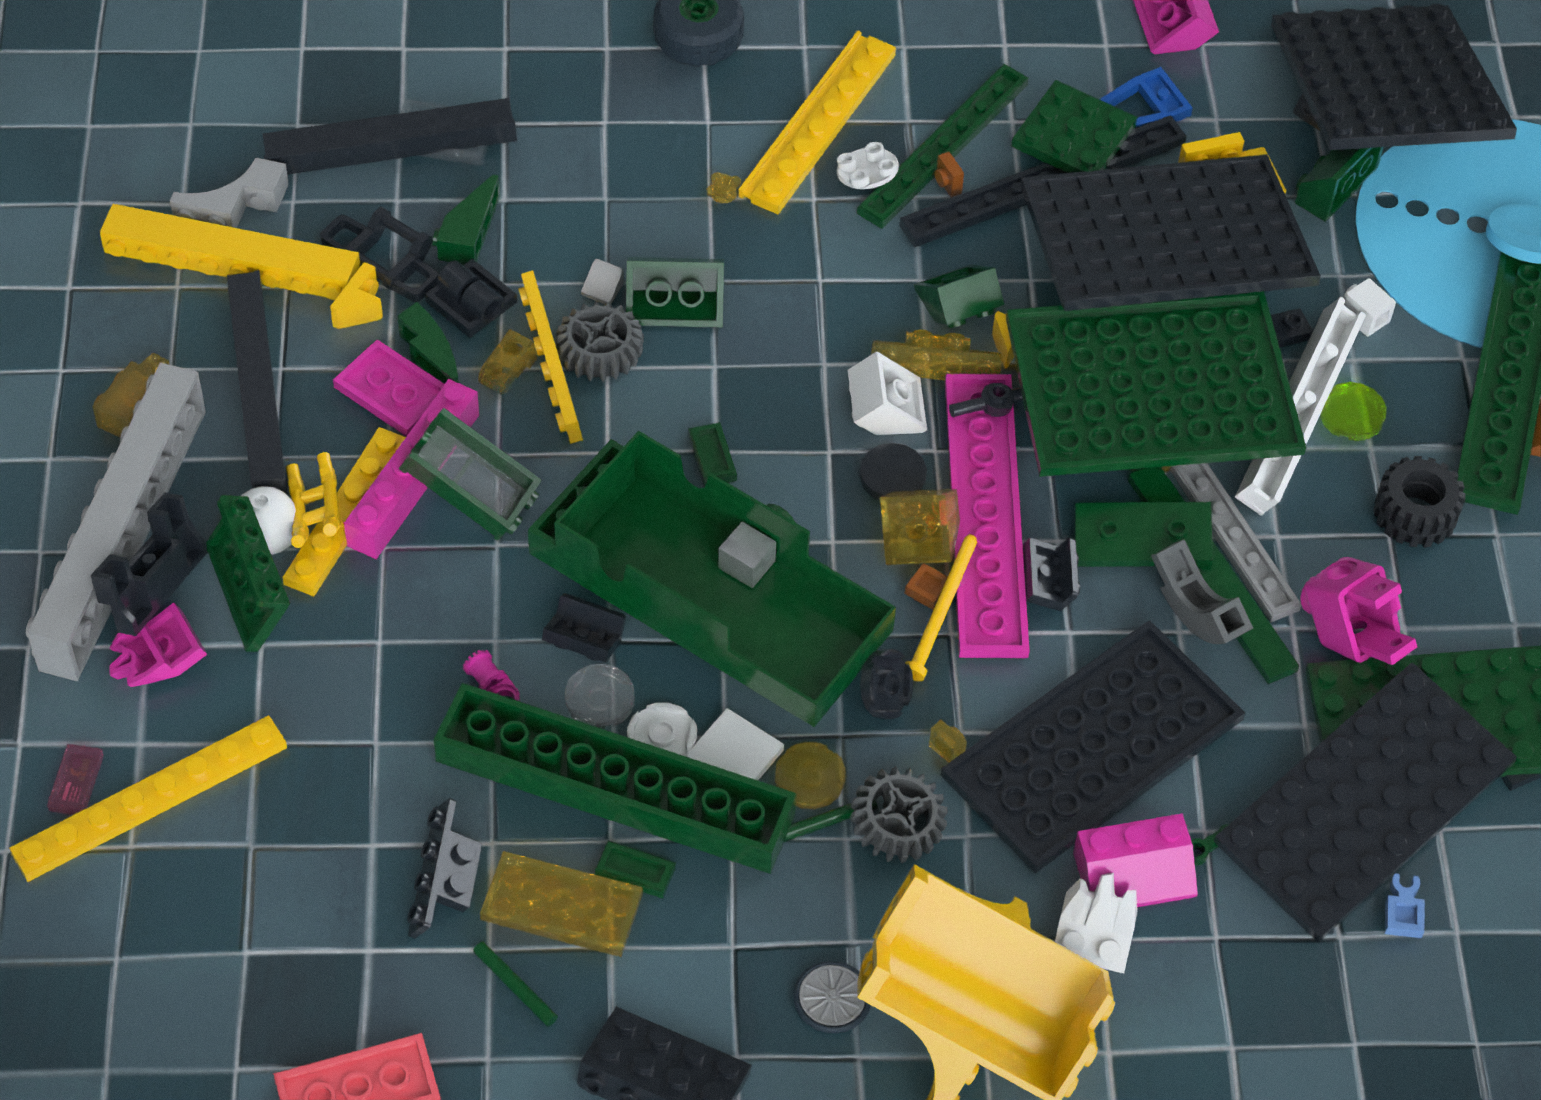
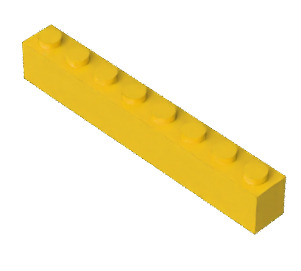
(227, 251)

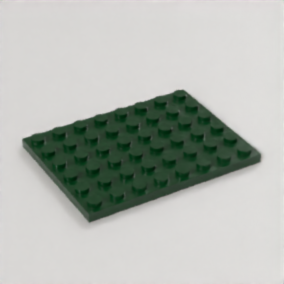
(1154, 384)

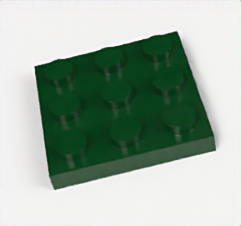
(1073, 130)

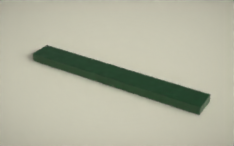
(950, 137)
(1261, 642)

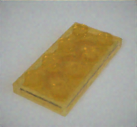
(561, 903)

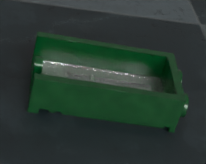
(472, 474)

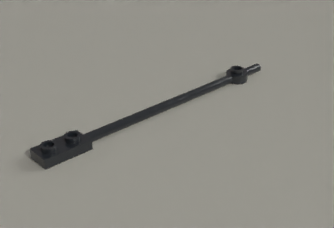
(998, 399)

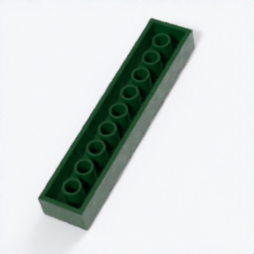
(615, 777)

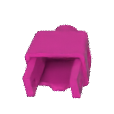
(1354, 597)

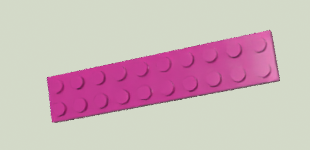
(985, 474)

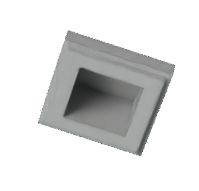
(603, 282)

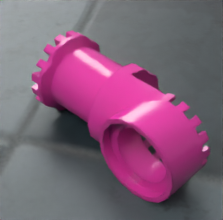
(489, 676)

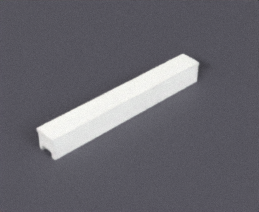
(1310, 388)

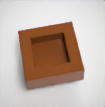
(949, 174)
(926, 586)

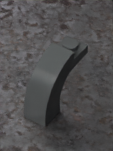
(1194, 602)

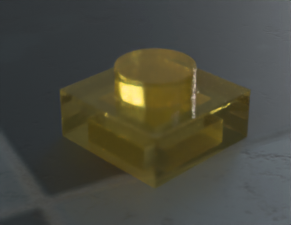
(947, 741)

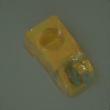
(507, 362)

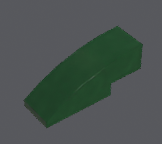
(427, 343)

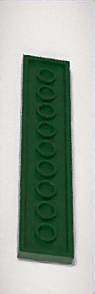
(1505, 391)

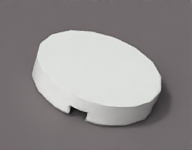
(664, 727)

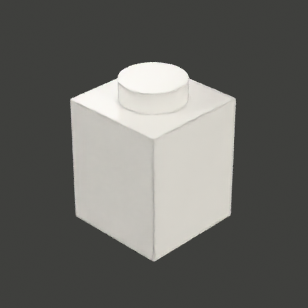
(1371, 301)

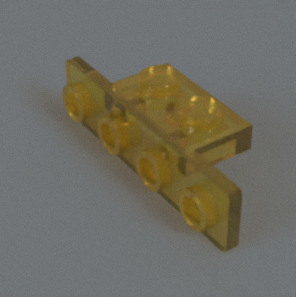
(939, 355)

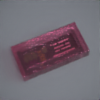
(75, 779)

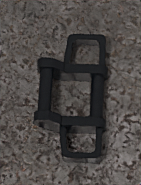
(371, 234)

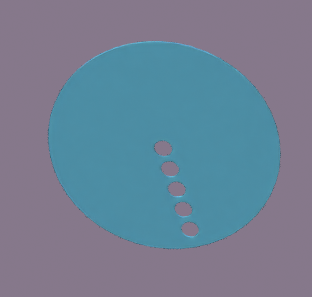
(1437, 268)

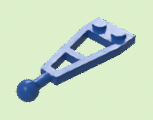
(1159, 94)

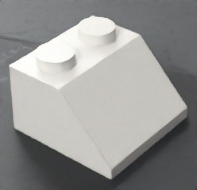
(886, 397)

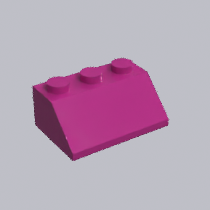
(1176, 24)
(1143, 855)

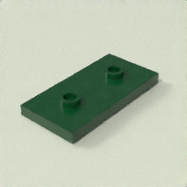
(1133, 531)

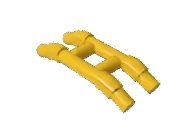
(328, 513)

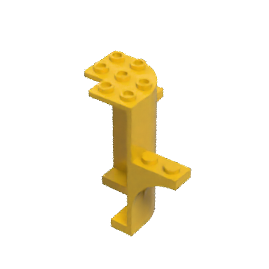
(984, 989)

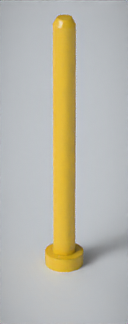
(941, 608)

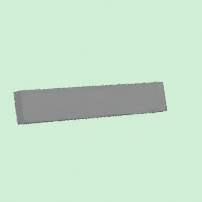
(1239, 542)

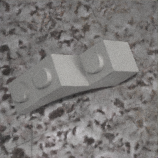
(258, 187)

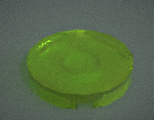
(1353, 411)

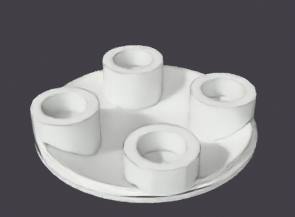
(867, 167)

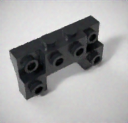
(157, 569)

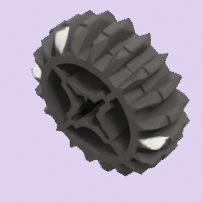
(596, 332)
(921, 801)

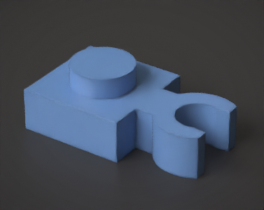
(1402, 911)

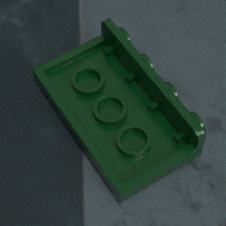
(246, 572)

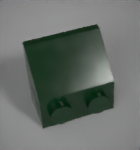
(961, 294)

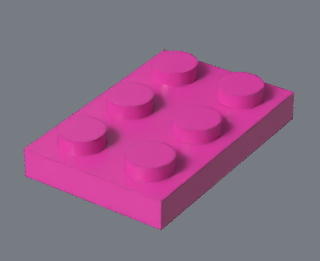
(388, 386)

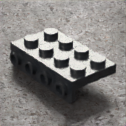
(654, 1063)

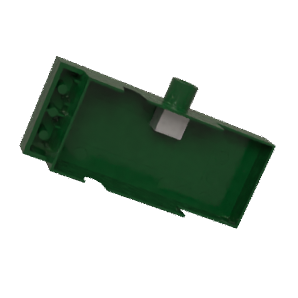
(713, 575)

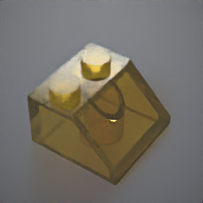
(920, 526)

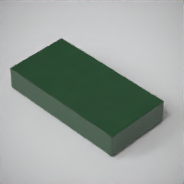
(712, 452)
(636, 868)

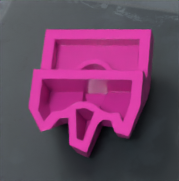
(159, 651)

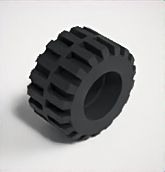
(1424, 481)

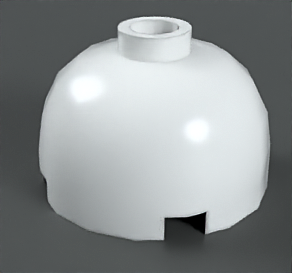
(275, 516)

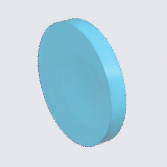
(1516, 231)

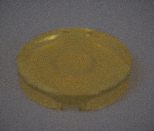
(811, 773)

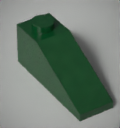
(467, 224)

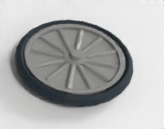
(828, 997)

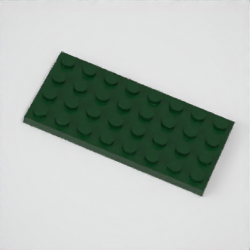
(1492, 685)

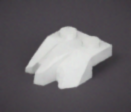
(1098, 923)

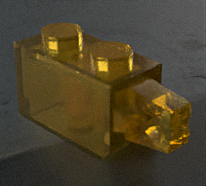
(116, 406)

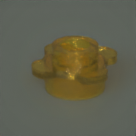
(723, 187)

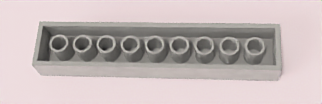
(116, 519)

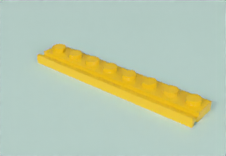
(817, 122)

